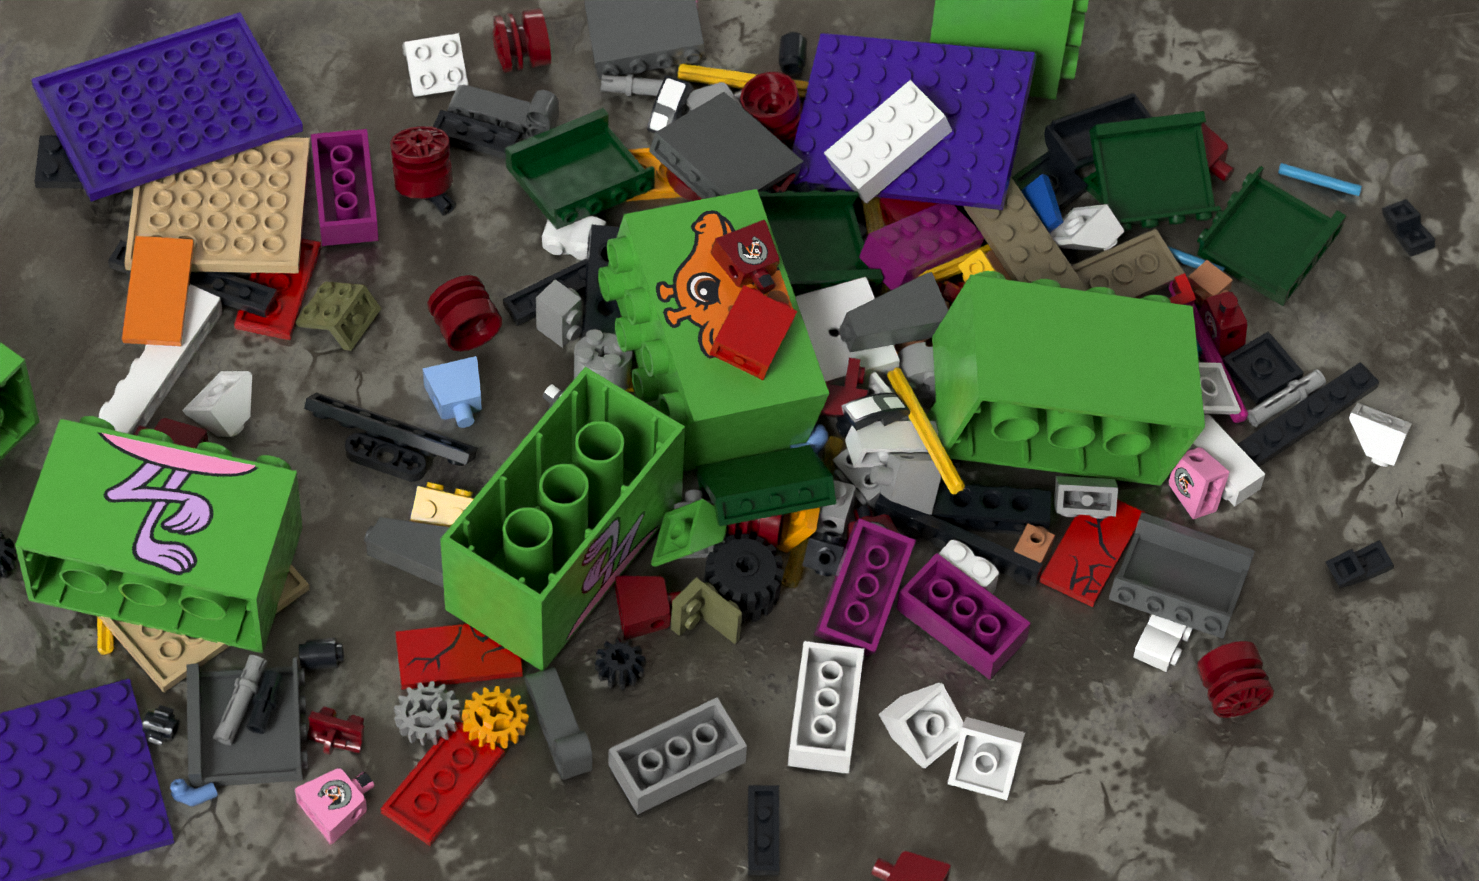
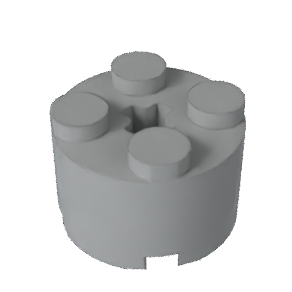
(603, 356)
(918, 368)

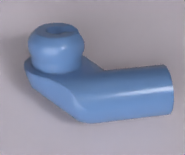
(817, 439)
(191, 796)

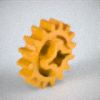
(495, 715)

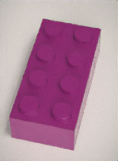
(344, 187)
(920, 243)
(864, 587)
(963, 616)

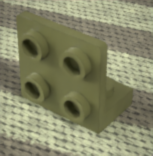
(342, 310)
(704, 602)

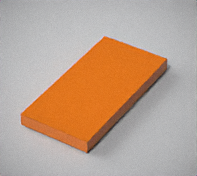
(158, 291)

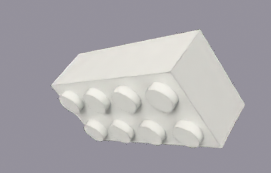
(888, 141)
(825, 707)

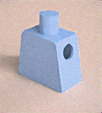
(455, 390)

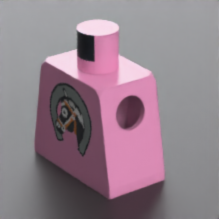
(1198, 482)
(334, 801)

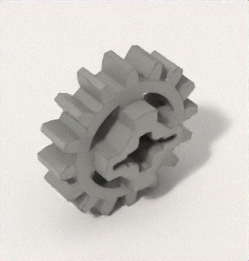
(427, 713)

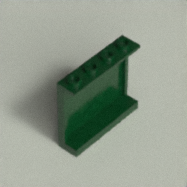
(577, 169)
(1154, 170)
(818, 238)
(1268, 238)
(767, 485)

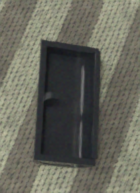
(1069, 136)

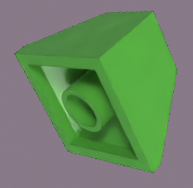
(687, 531)

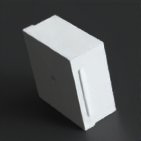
(823, 314)

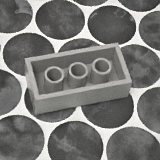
(677, 755)

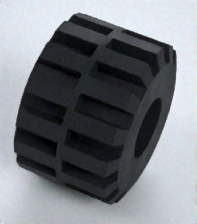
(746, 574)

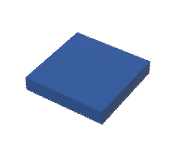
(1043, 202)

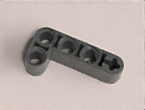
(507, 112)
(566, 742)

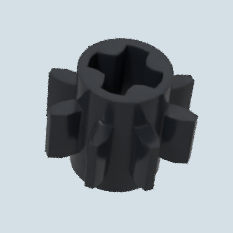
(160, 725)

